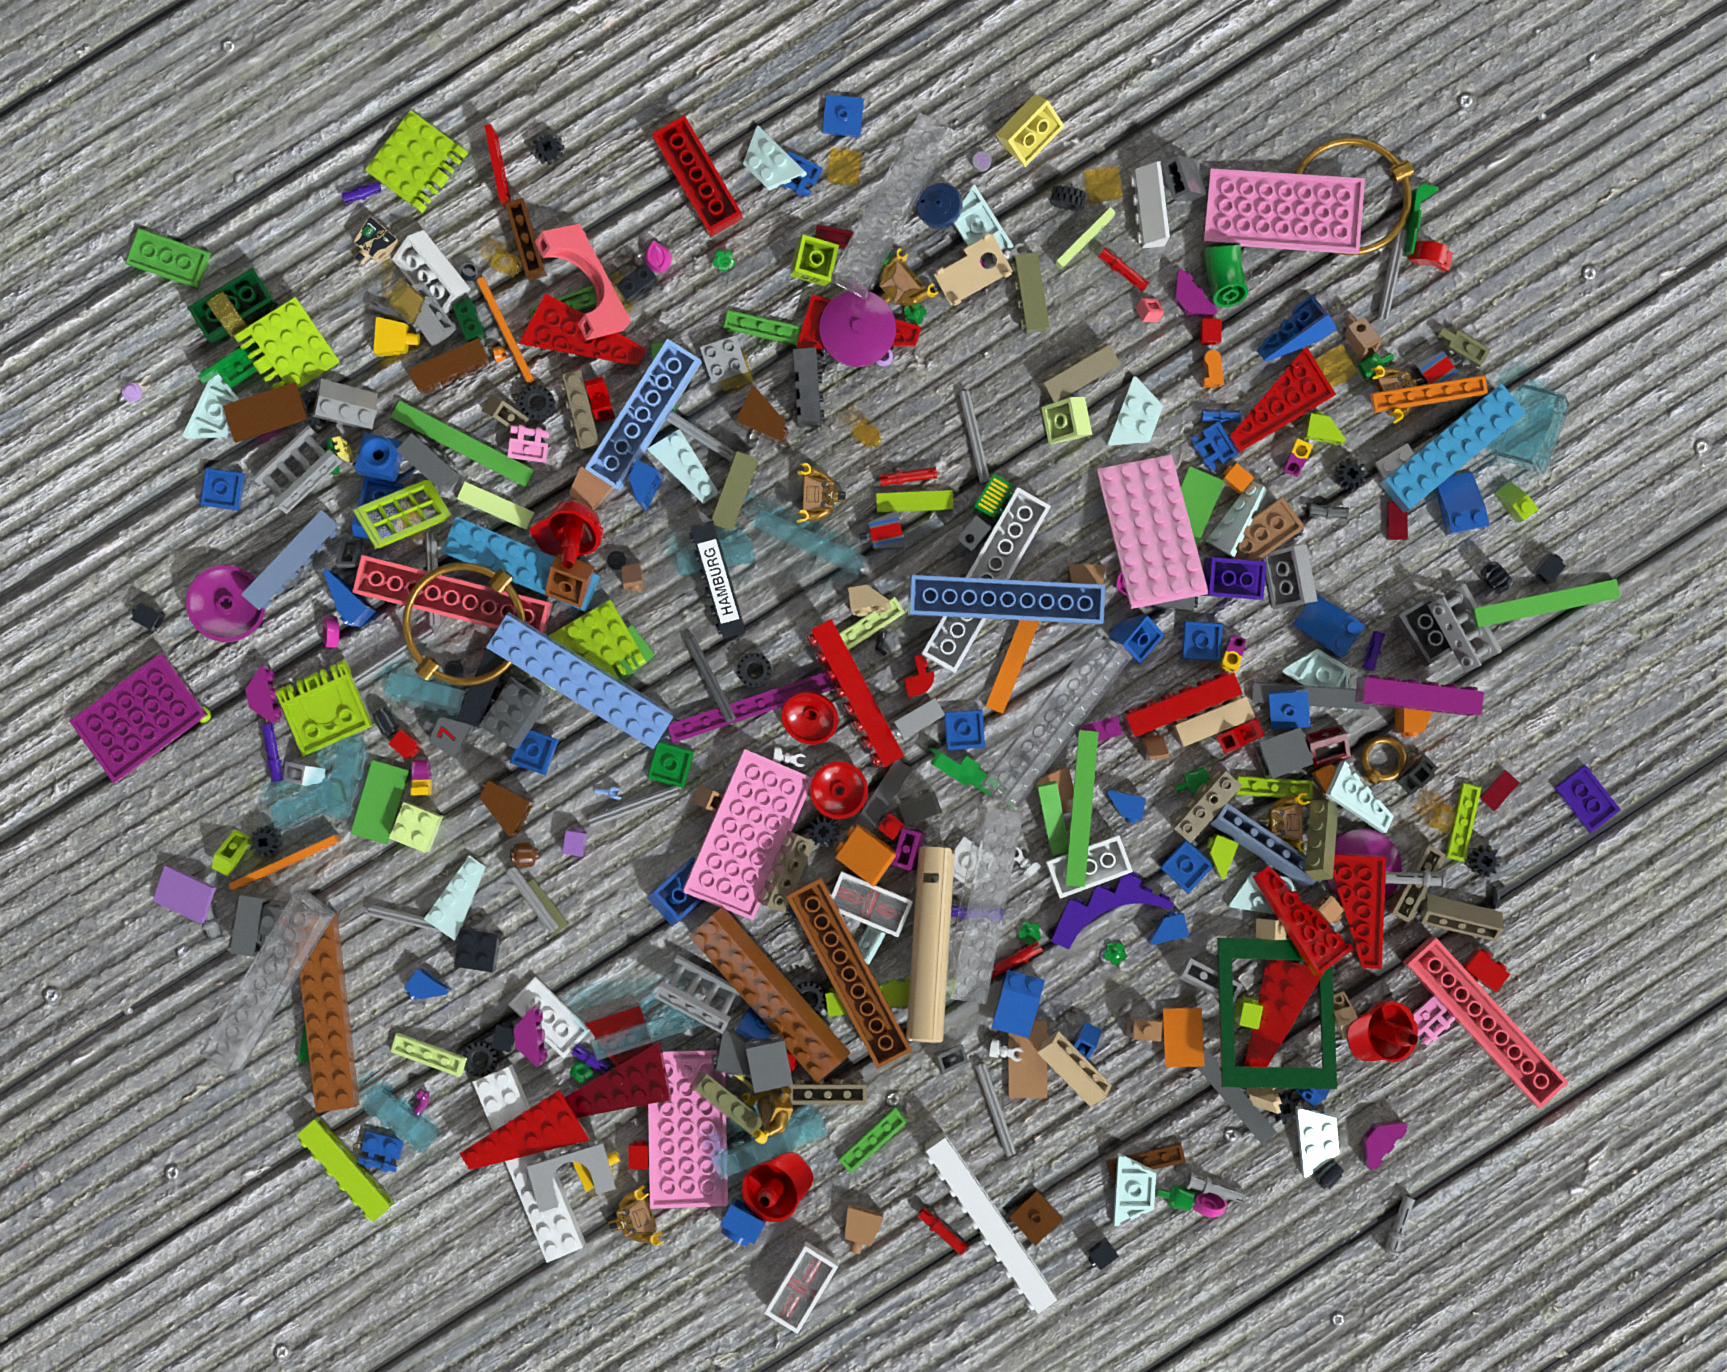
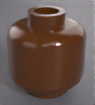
(524, 855)

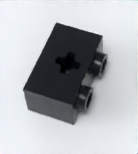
(636, 283)

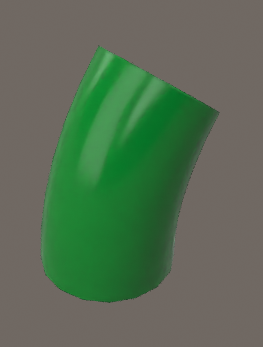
(1225, 274)

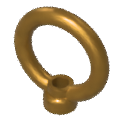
(1374, 776)

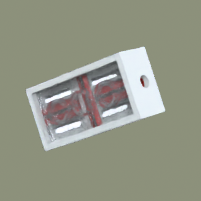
(871, 904)
(801, 1287)

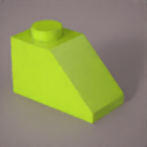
(1322, 429)
(1516, 502)
(230, 852)
(1221, 854)

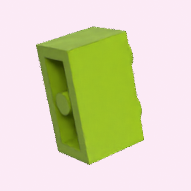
(1248, 1012)

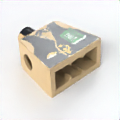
(374, 242)

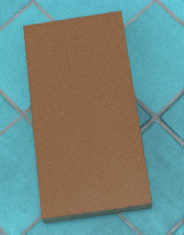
(1268, 531)
(1029, 1075)

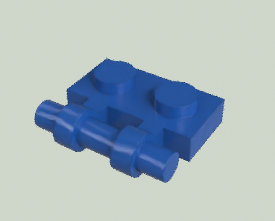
(813, 173)
(1219, 443)
(381, 1145)

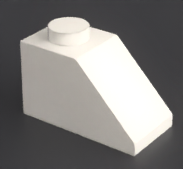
(303, 774)

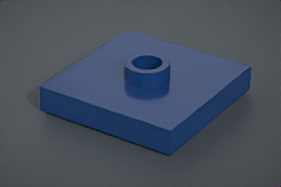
(843, 115)
(222, 489)
(1202, 641)
(1289, 709)
(964, 729)
(535, 752)
(1186, 866)
(753, 1026)

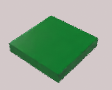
(670, 764)

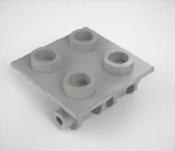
(723, 359)

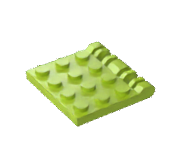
(414, 159)
(289, 344)
(601, 639)
(326, 711)

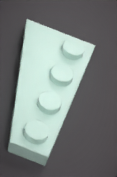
(682, 462)
(1231, 528)
(1355, 797)
(453, 904)

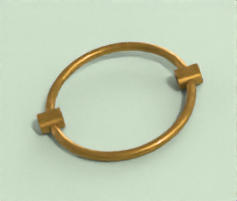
(1398, 172)
(428, 666)

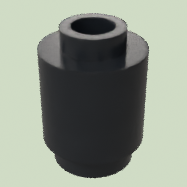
(385, 722)
(1329, 1175)

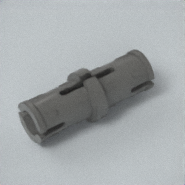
(386, 310)
(1328, 511)

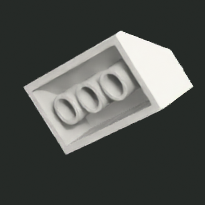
(1151, 206)
(424, 262)
(1104, 862)

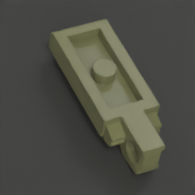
(1464, 346)

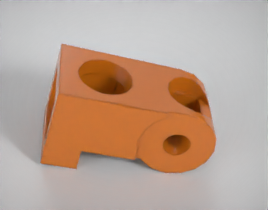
(1214, 371)

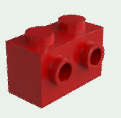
(1485, 970)

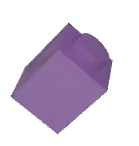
(574, 842)

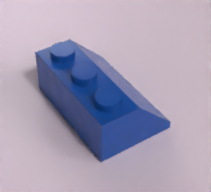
(644, 482)

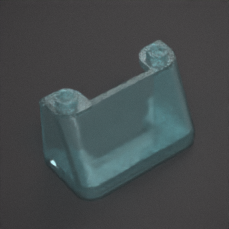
(1534, 436)

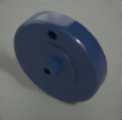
(939, 205)

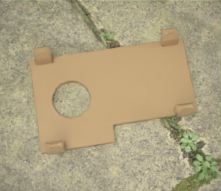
(968, 274)

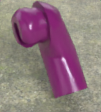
(422, 1103)

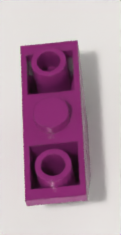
(1191, 297)
(262, 695)
(530, 1036)
(1381, 1140)

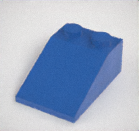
(371, 491)
(1461, 504)
(349, 605)
(1329, 626)
(670, 898)
(1017, 1003)

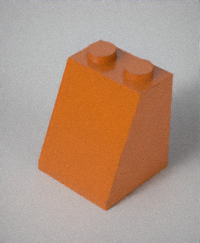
(1410, 721)
(865, 854)

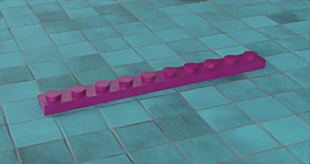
(747, 707)

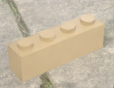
(1213, 721)
(1074, 1069)

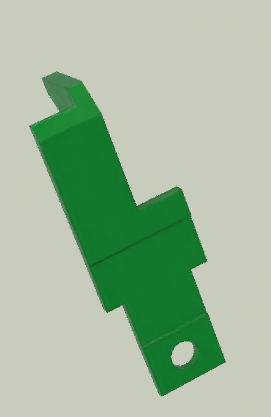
(1413, 221)
(965, 772)

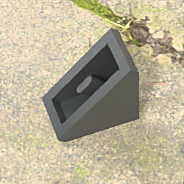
(349, 555)
(950, 1058)

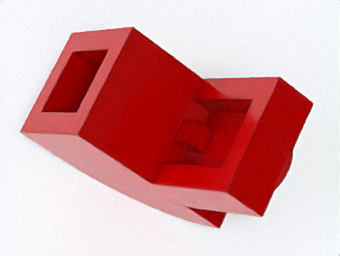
(1431, 254)
(600, 399)
(922, 682)
(1240, 735)

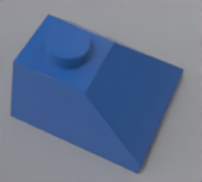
(1137, 636)

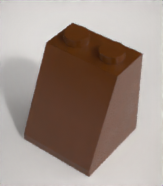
(761, 418)
(506, 806)

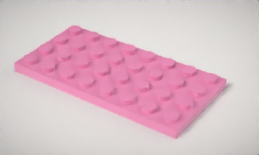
(1284, 211)
(1151, 531)
(747, 833)
(685, 1136)

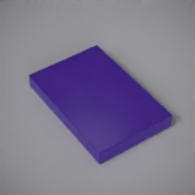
(1587, 798)

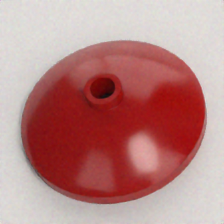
(804, 725)
(824, 786)

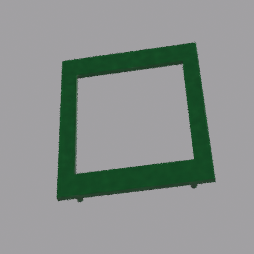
(1271, 1077)

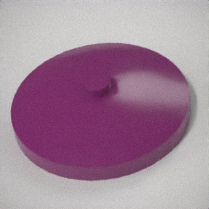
(857, 329)
(218, 607)
(1371, 843)

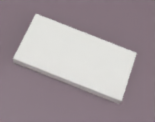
(560, 1024)

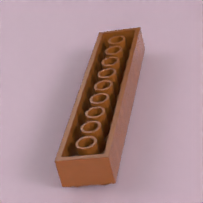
(849, 972)
(769, 994)
(329, 1024)

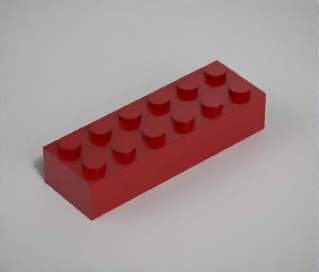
(697, 176)
(1178, 706)

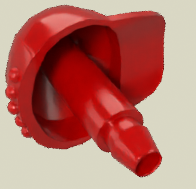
(568, 530)
(1383, 1033)
(777, 1186)

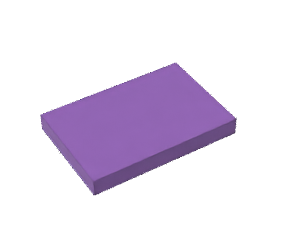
(184, 894)

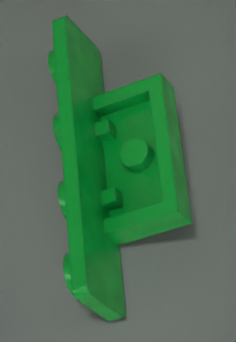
(233, 367)

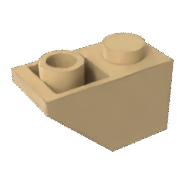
(866, 600)
(1270, 929)
(1343, 1013)
(1265, 1099)

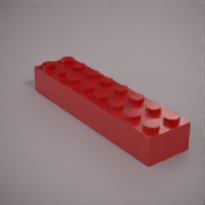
(854, 694)

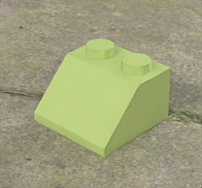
(1066, 420)

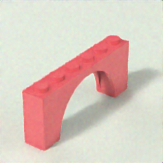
(573, 246)

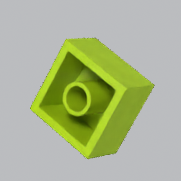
(813, 260)

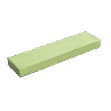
(1085, 238)
(496, 505)
(870, 624)
(428, 1054)

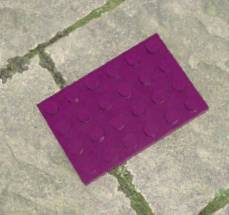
(138, 718)

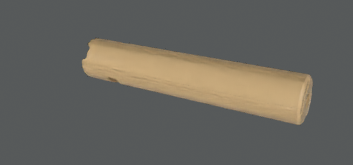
(930, 945)

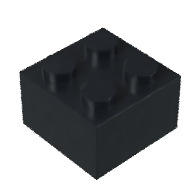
(477, 949)

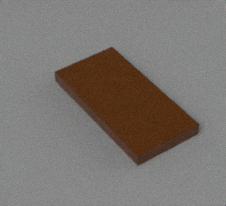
(265, 412)

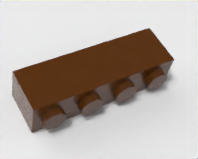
(525, 239)
(449, 366)

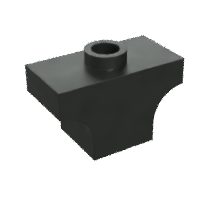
(1417, 775)

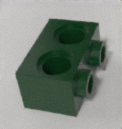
(469, 320)

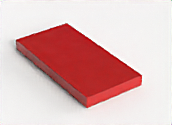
(498, 165)

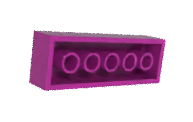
(1416, 696)

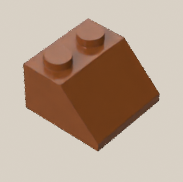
(569, 584)

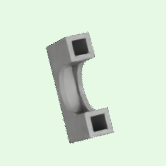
(917, 719)
(591, 1156)

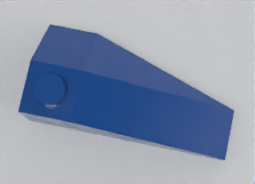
(1304, 327)

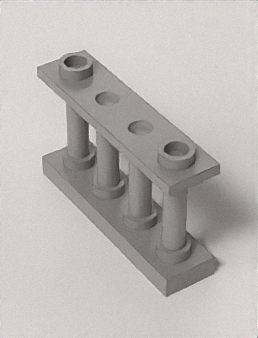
(307, 481)
(1450, 626)
(691, 1006)

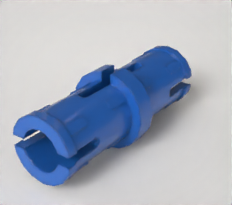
(1221, 415)

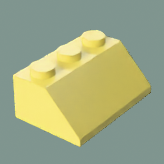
(1030, 129)

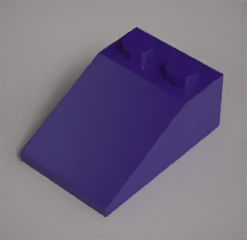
(1234, 578)

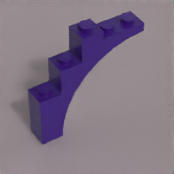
(1077, 916)

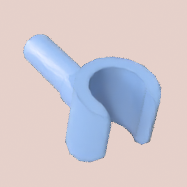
(611, 792)

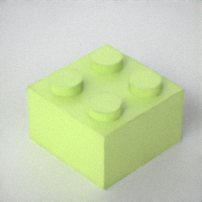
(416, 827)

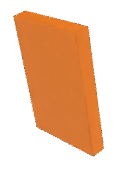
(1183, 1037)

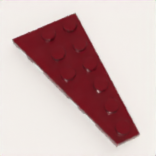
(629, 1085)

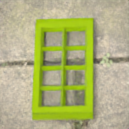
(402, 513)

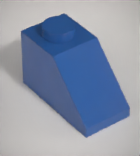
(1127, 805)
(1169, 928)
(424, 985)
(1087, 1039)

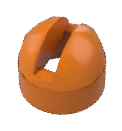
(499, 354)

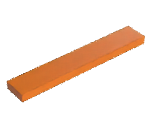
(506, 330)
(1428, 394)
(1011, 665)
(287, 861)

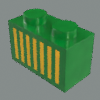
(993, 497)

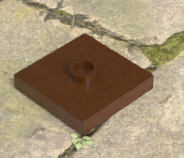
(1035, 1217)

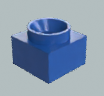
(370, 449)
(741, 1224)

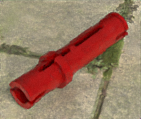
(1123, 269)
(907, 476)
(1015, 959)
(939, 1228)

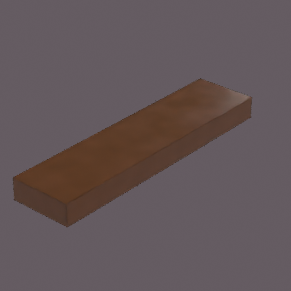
(1152, 1158)

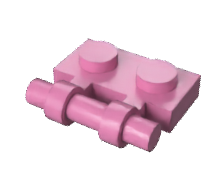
(528, 450)
(1427, 1014)

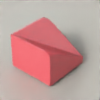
(1149, 310)

